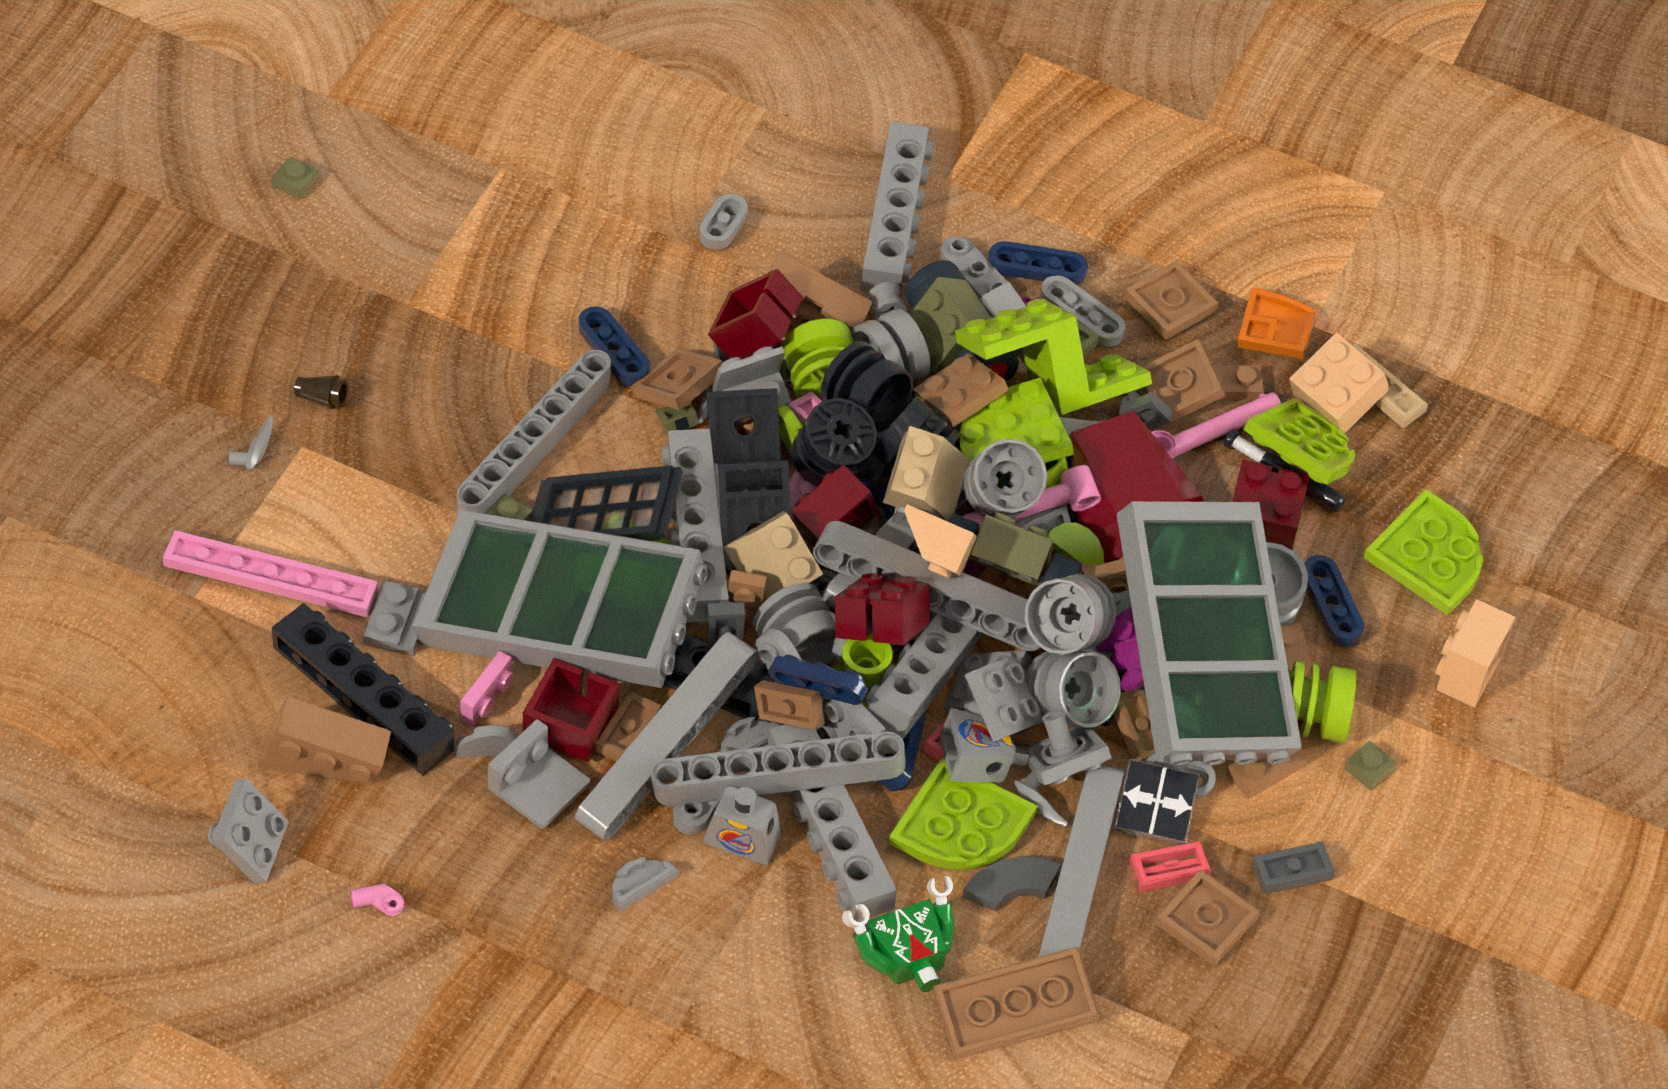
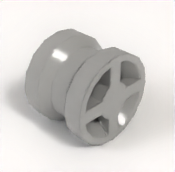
(885, 298)

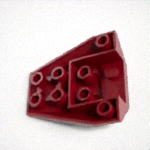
(1126, 468)

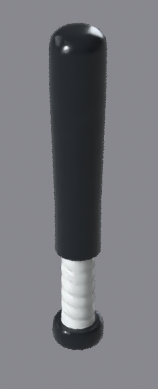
(1318, 492)

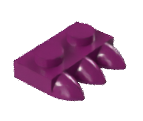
(1126, 656)

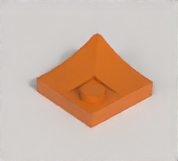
(1276, 324)

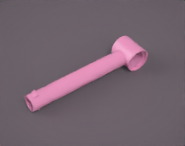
(1215, 427)
(1076, 488)

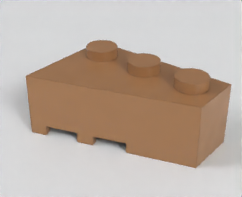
(822, 295)
(323, 744)

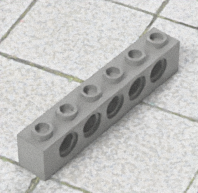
(896, 206)
(697, 505)
(920, 673)
(846, 831)

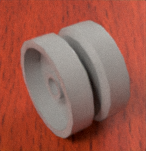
(898, 340)
(1289, 581)

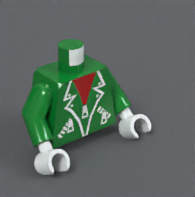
(908, 940)

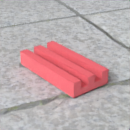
(1172, 871)

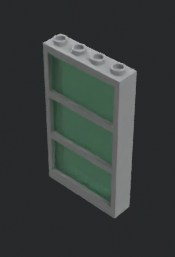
(561, 595)
(1208, 632)

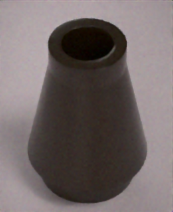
(323, 390)

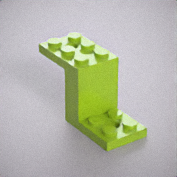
(1053, 354)

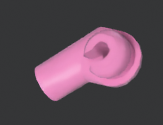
(379, 896)

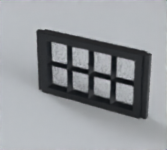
(611, 502)

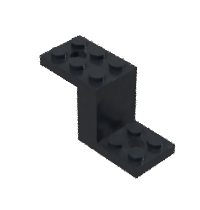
(747, 467)

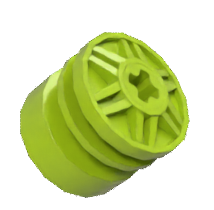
(811, 350)
(1324, 701)

